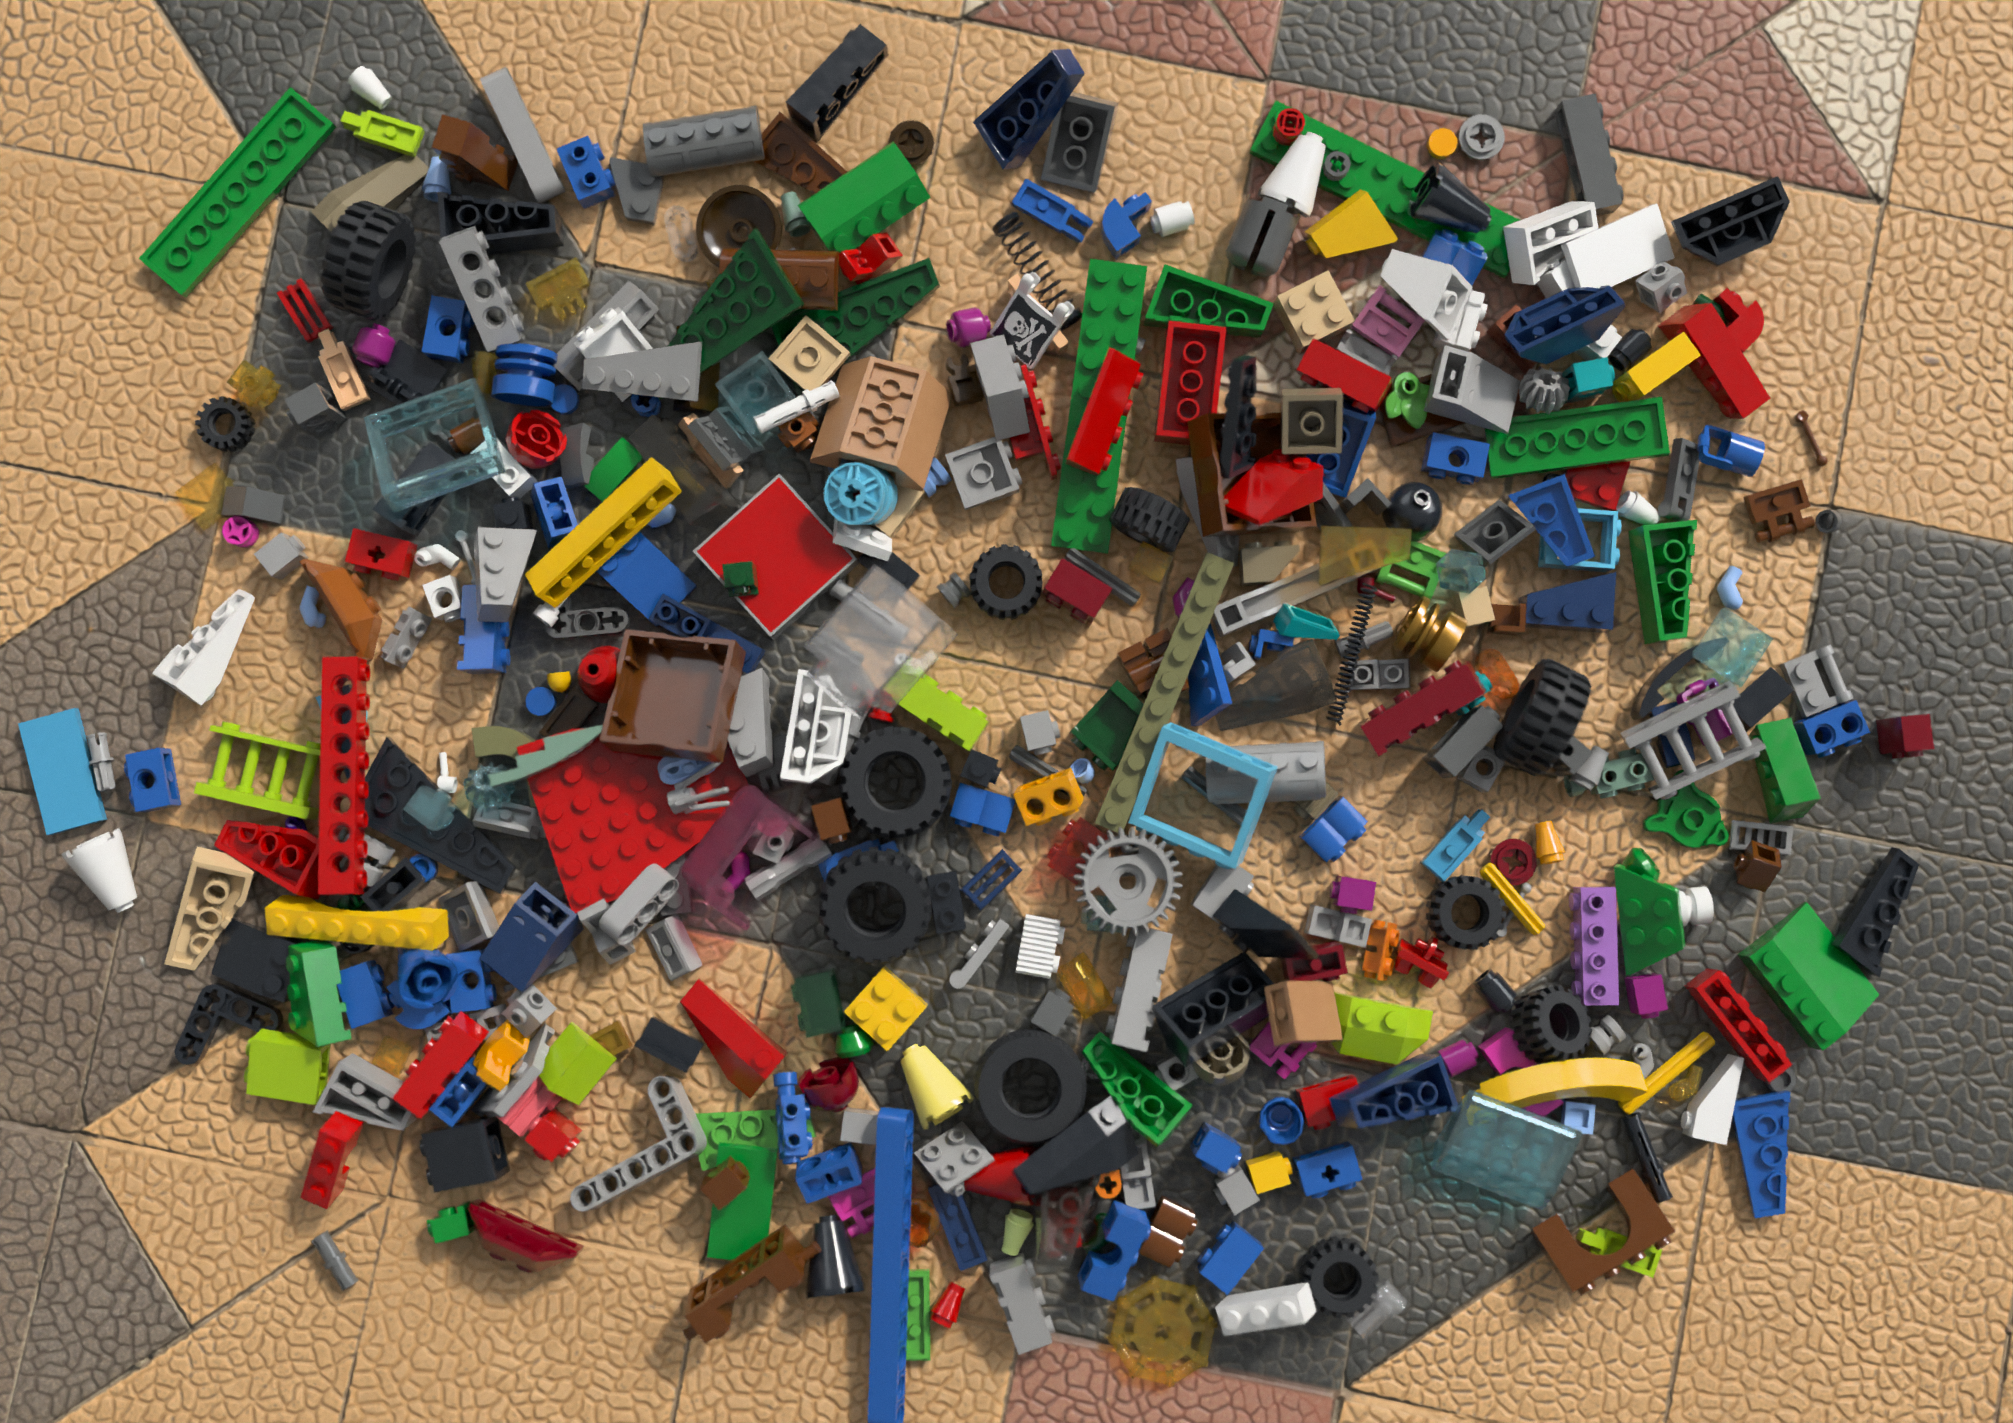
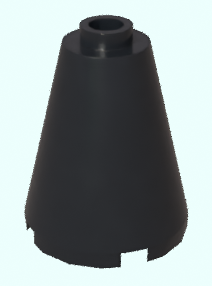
(1448, 202)
(835, 1267)

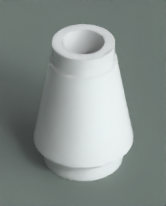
(368, 86)
(1636, 508)

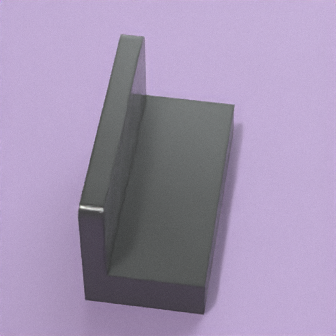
(1369, 495)

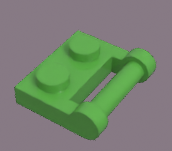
(1422, 563)

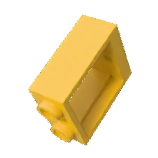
(1655, 369)

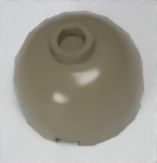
(1225, 1063)

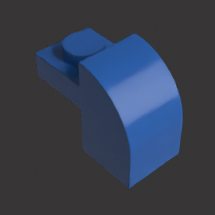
(1117, 225)
(416, 1017)

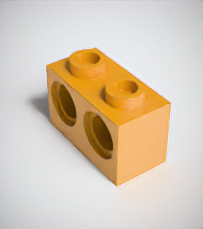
(1045, 791)

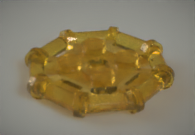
(1165, 1314)

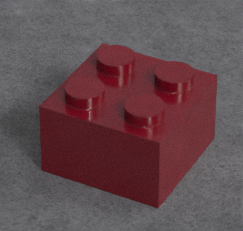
(1076, 592)

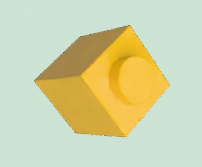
(1269, 1171)

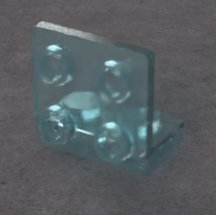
(1732, 647)

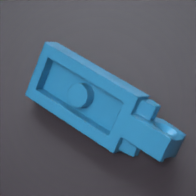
(1455, 845)

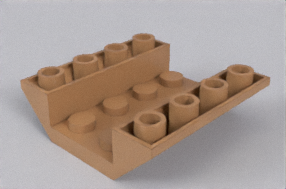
(884, 419)

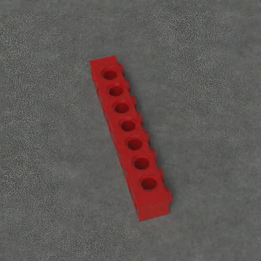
(333, 762)

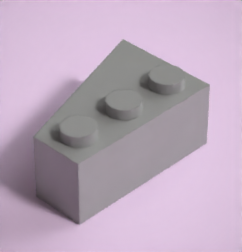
(1001, 386)
(1022, 1302)

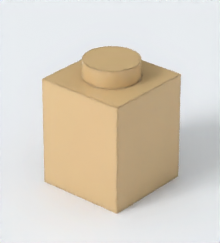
(1474, 606)

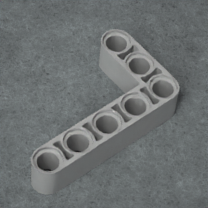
(650, 1157)

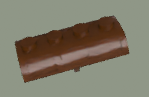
(809, 271)

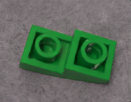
(613, 469)

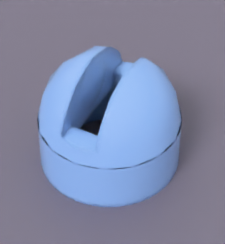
(1083, 770)

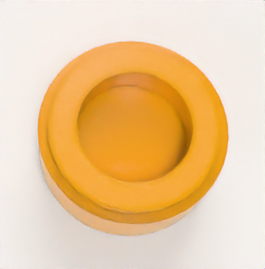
(1442, 143)

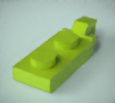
(384, 131)
(1608, 1242)

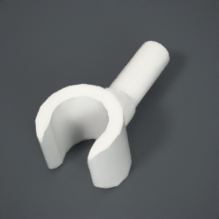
(444, 782)

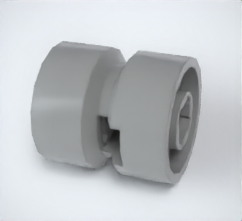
(381, 853)

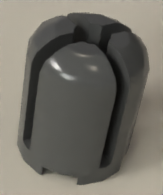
(1275, 240)

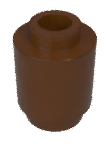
(467, 436)

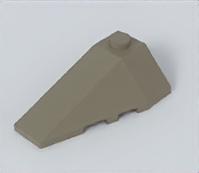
(382, 186)

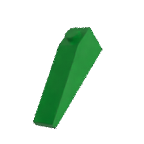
(1142, 1097)

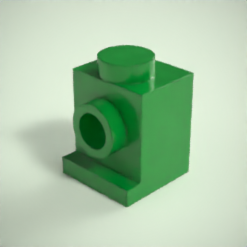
(451, 1223)

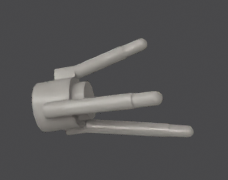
(686, 800)

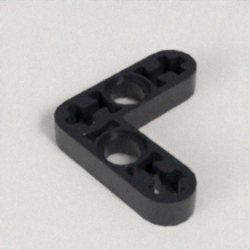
(225, 1009)

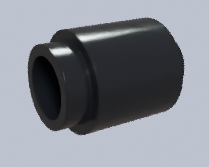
(1630, 349)
(1495, 991)

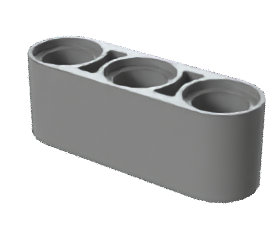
(638, 904)

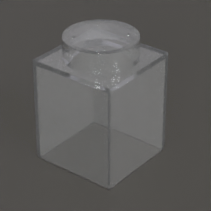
(876, 645)

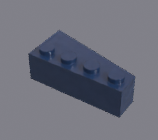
(1027, 109)

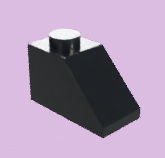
(394, 888)

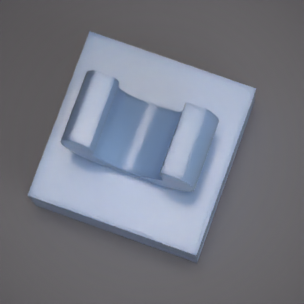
(1579, 1116)

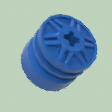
(524, 369)

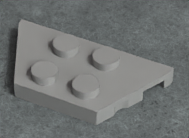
(521, 1077)

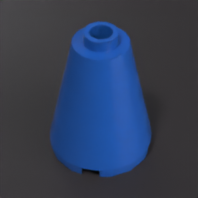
(425, 977)

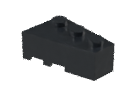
(416, 517)

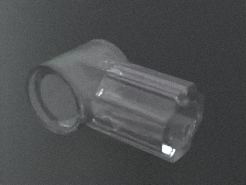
(1386, 1305)

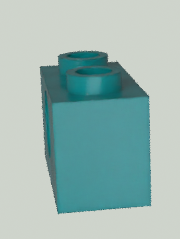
(1589, 379)

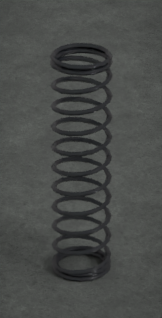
(998, 228)

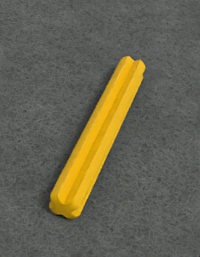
(1670, 1070)

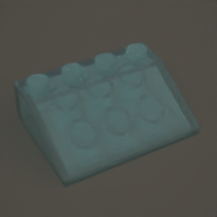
(1505, 1149)

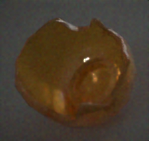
(923, 1222)

